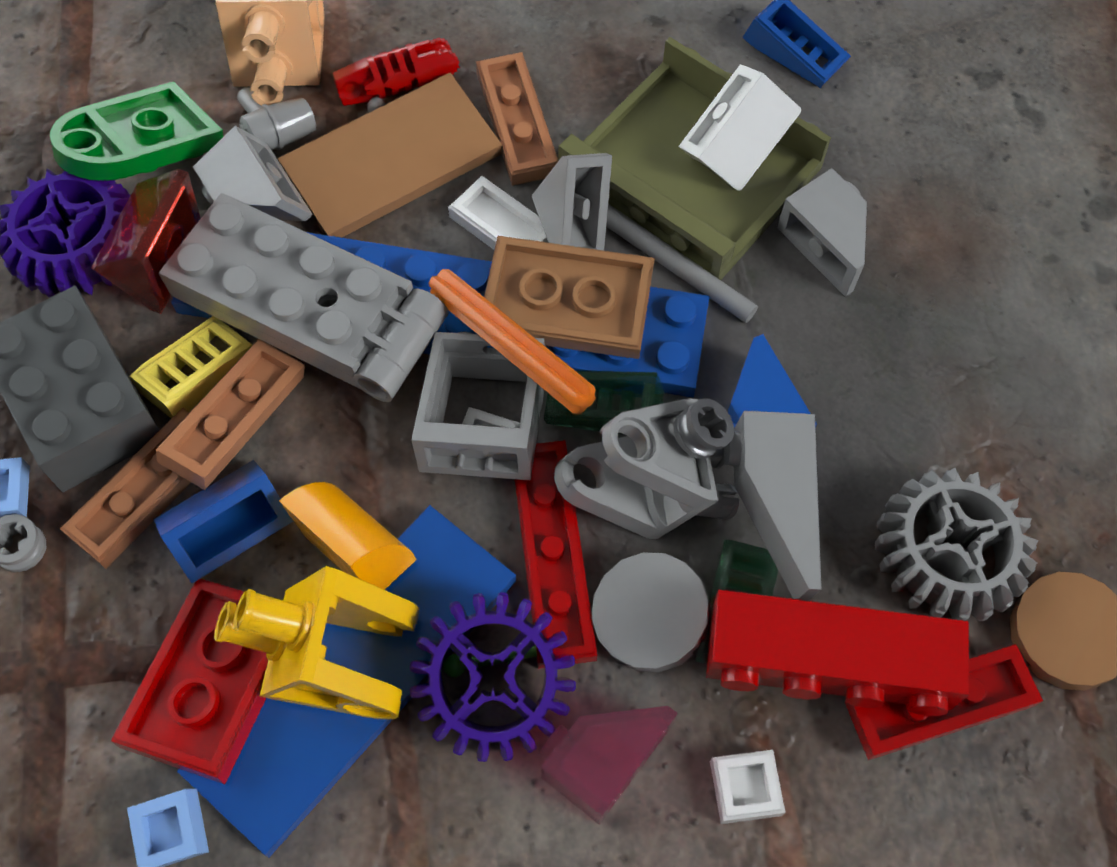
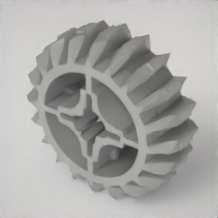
(963, 517)

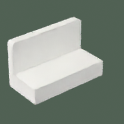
(741, 126)

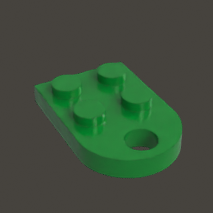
(132, 134)

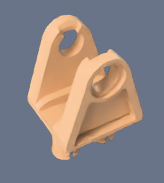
(272, 44)

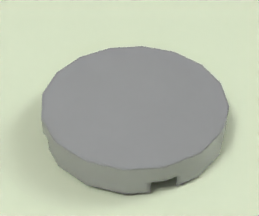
(651, 612)

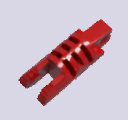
(395, 71)

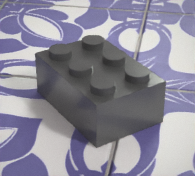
(70, 390)

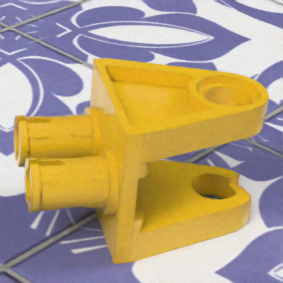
(293, 633)

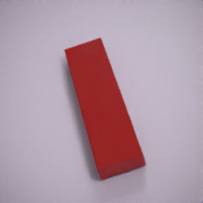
(554, 557)

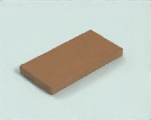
(390, 156)

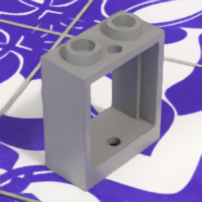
(473, 448)

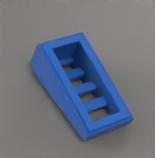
(783, 19)

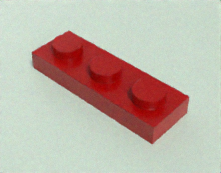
(997, 688)

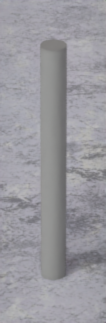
(680, 265)

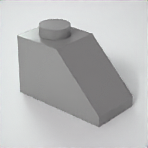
(252, 174)
(828, 228)

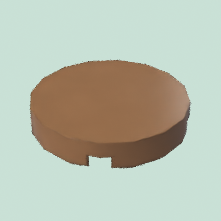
(1067, 630)

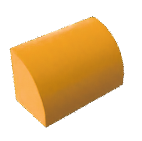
(347, 534)

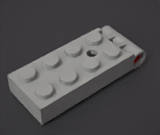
(304, 296)

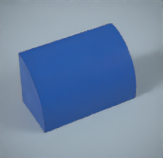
(222, 521)

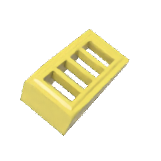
(190, 390)

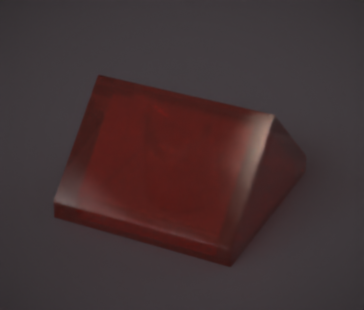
(147, 235)

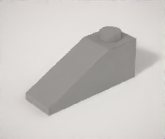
(779, 488)

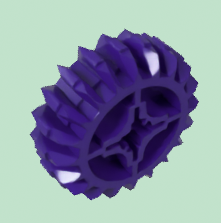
(42, 219)
(456, 715)

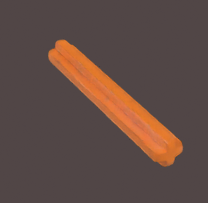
(513, 342)

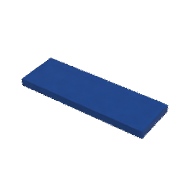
(305, 750)

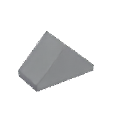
(575, 200)

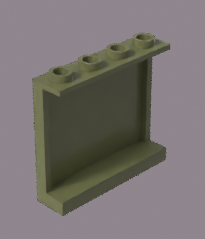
(675, 193)

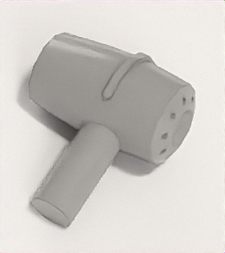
(276, 123)

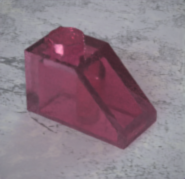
(603, 755)

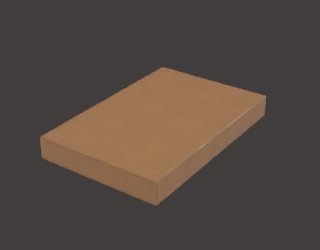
(572, 294)

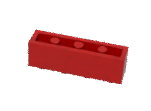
(838, 652)

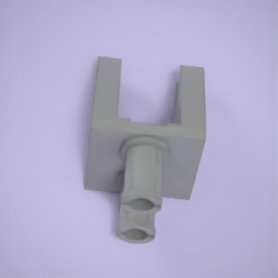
(646, 476)

